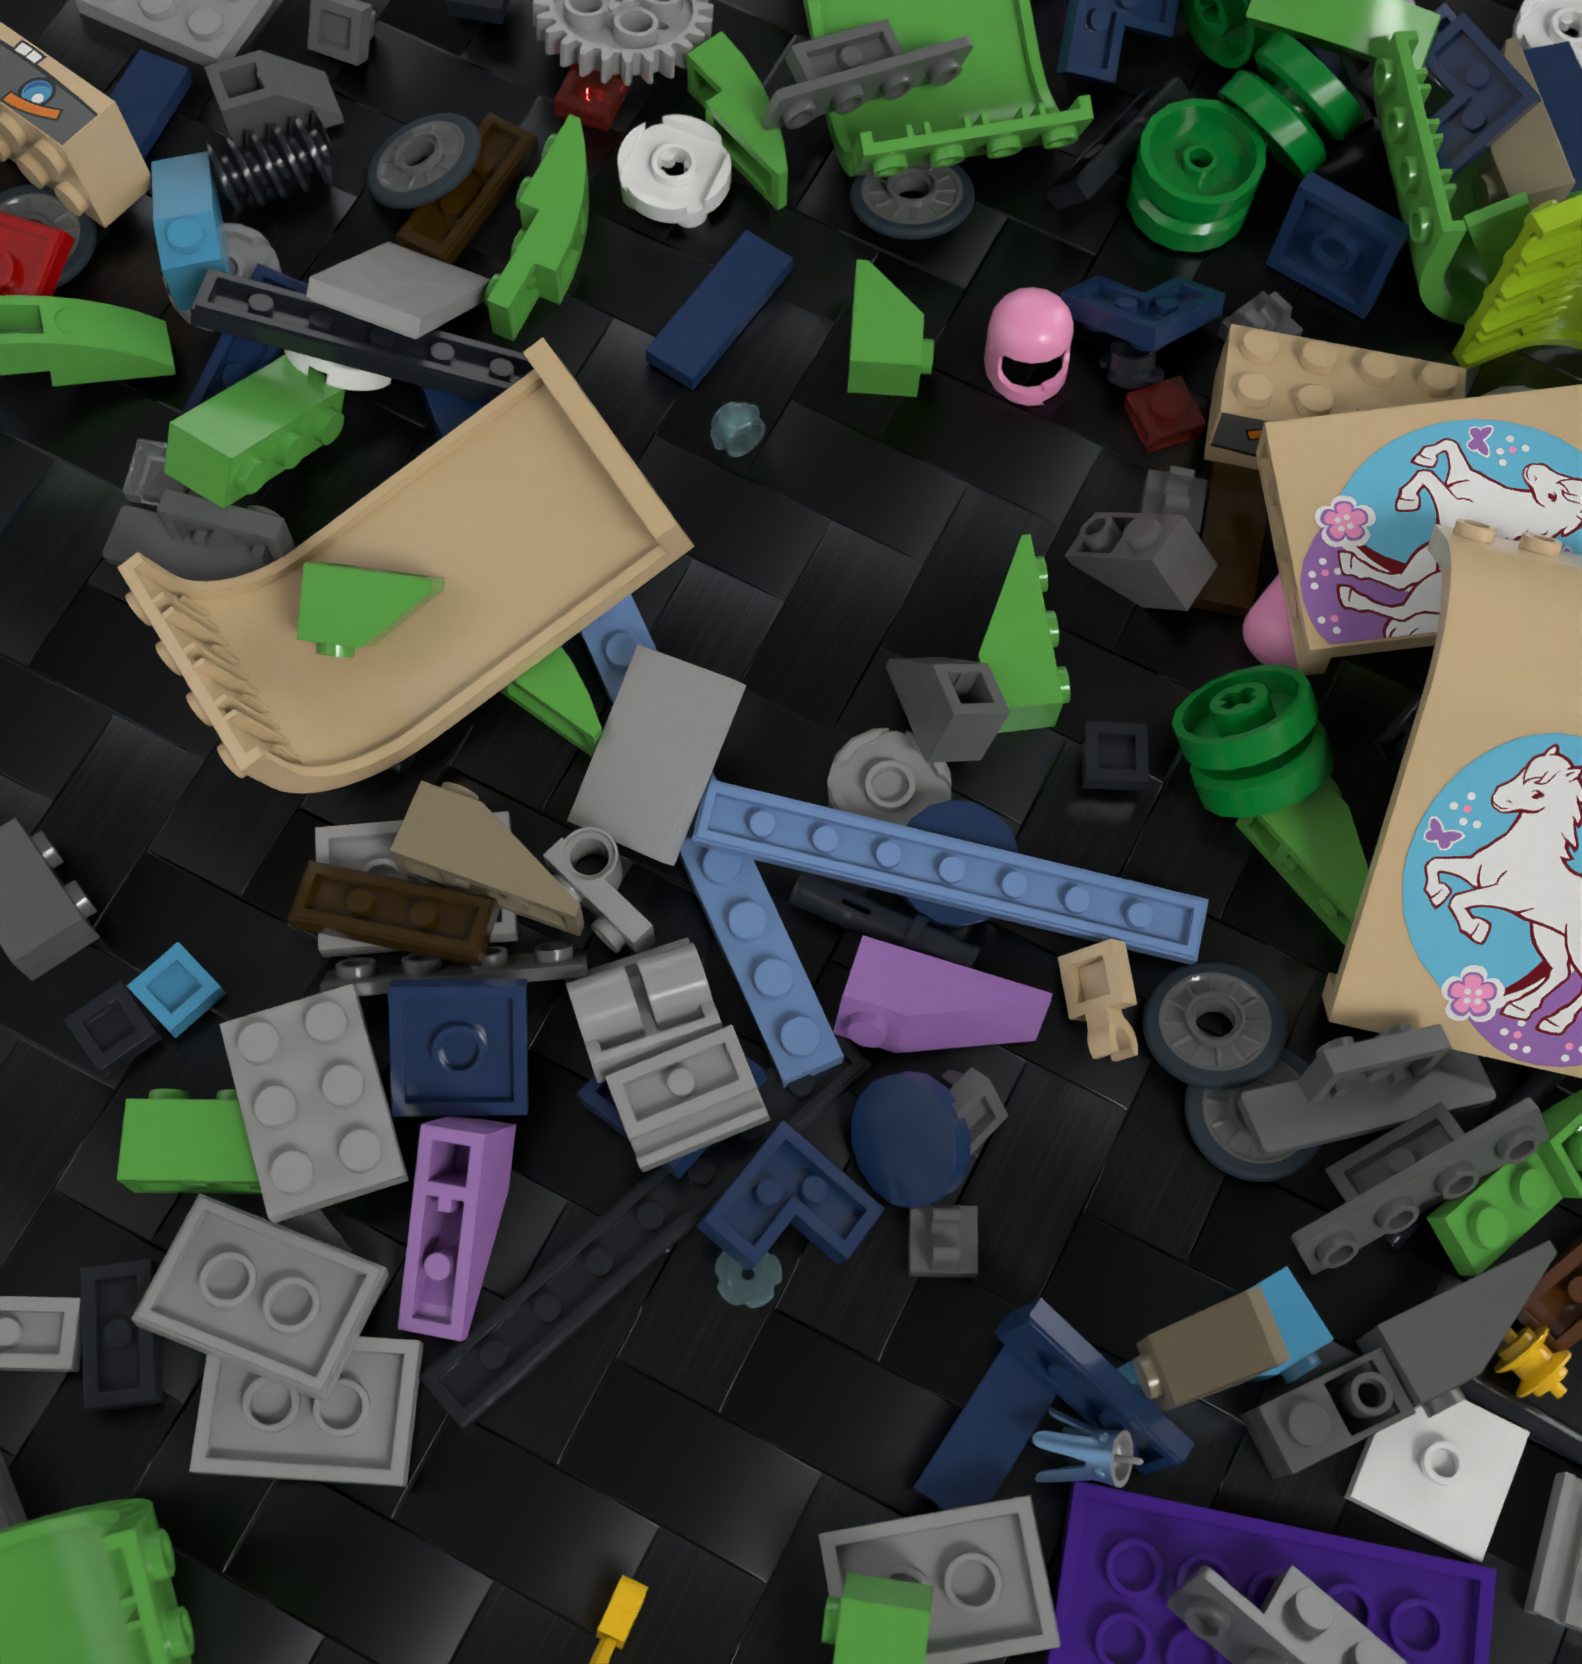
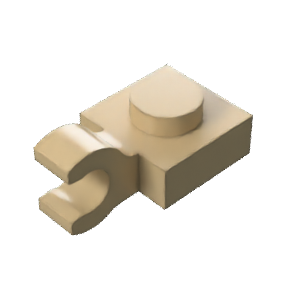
(1096, 988)

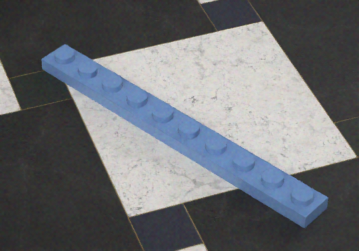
(733, 900)

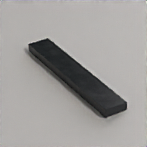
(308, 328)

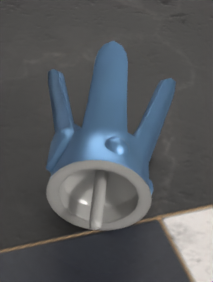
(1106, 1452)

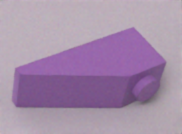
(926, 1003)
(453, 1221)

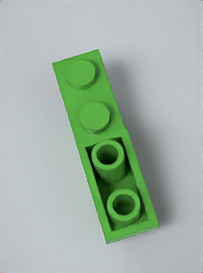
(551, 236)
(81, 340)
(1515, 1196)

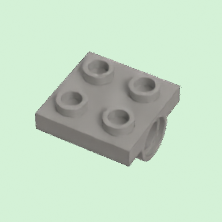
(643, 1006)

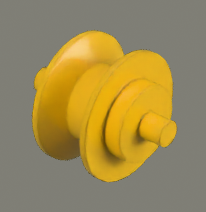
(1533, 1362)

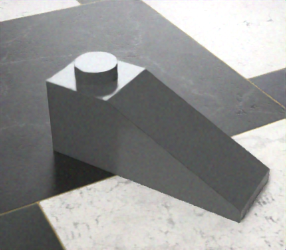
(1456, 1332)

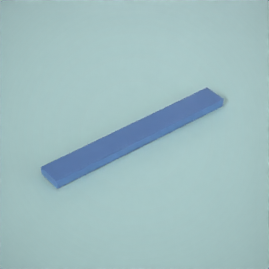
(949, 871)

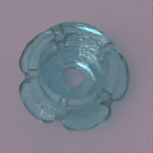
(737, 428)
(748, 1292)

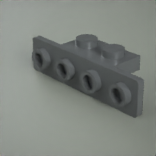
(857, 67)
(199, 537)
(548, 962)
(1365, 1089)
(1411, 1172)
(1291, 1627)

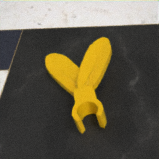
(618, 1618)

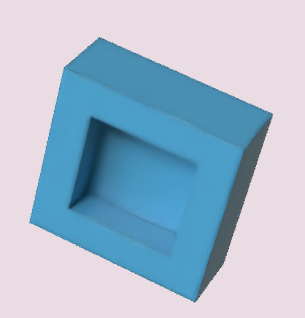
(176, 989)

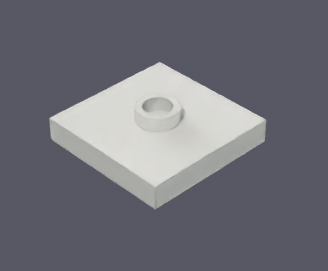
(1441, 1475)

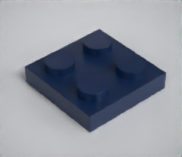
(1338, 245)
(458, 1047)

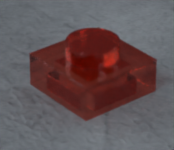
(590, 98)
(1164, 414)

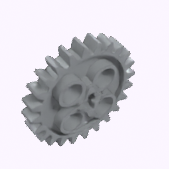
(623, 34)

